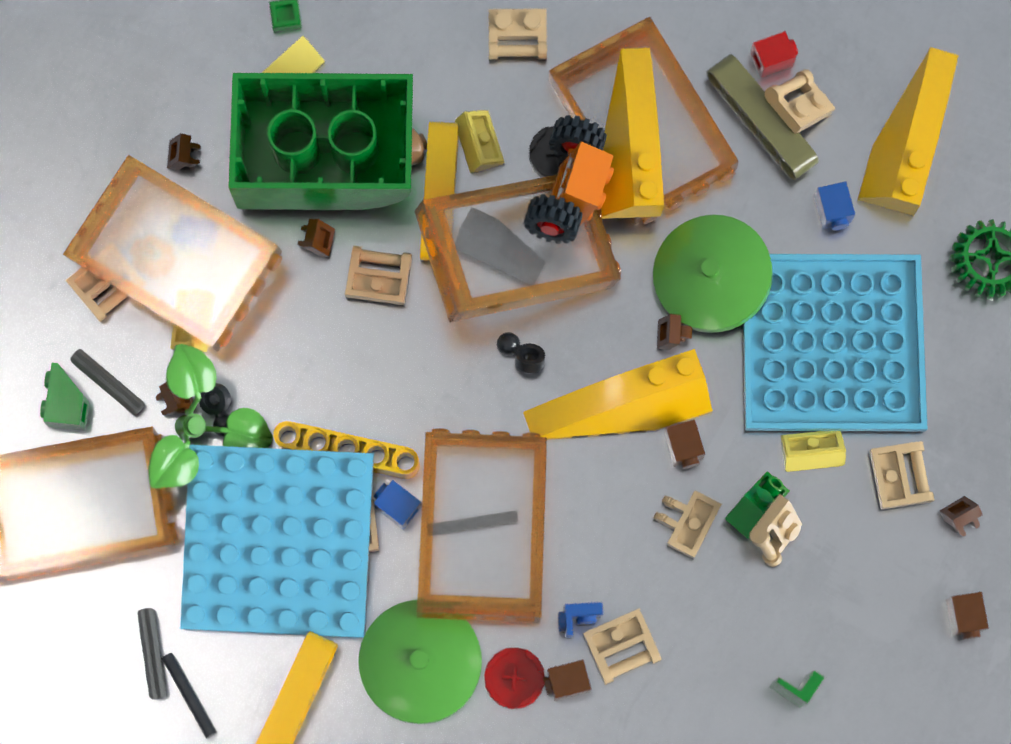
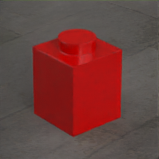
(774, 54)

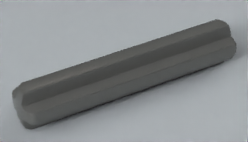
(107, 382)
(151, 653)

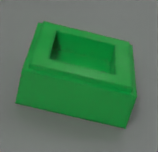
(285, 15)

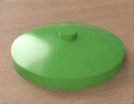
(713, 273)
(419, 665)

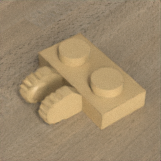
(693, 524)

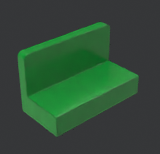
(801, 695)

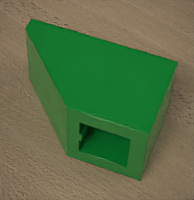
(65, 403)
(755, 503)

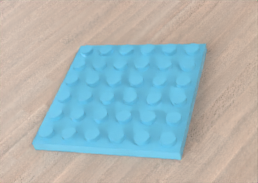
(838, 346)
(277, 541)

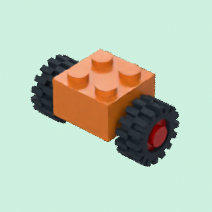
(577, 184)

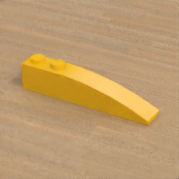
(909, 138)
(633, 141)
(628, 402)

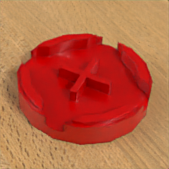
(514, 678)

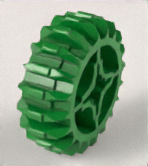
(967, 260)

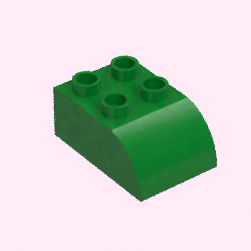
(320, 140)

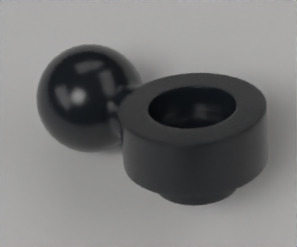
(528, 357)
(213, 407)

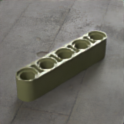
(749, 103)

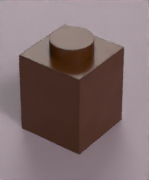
(684, 444)
(967, 615)
(567, 680)

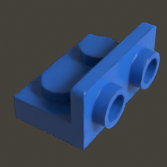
(584, 613)

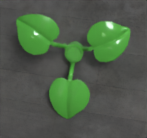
(187, 376)

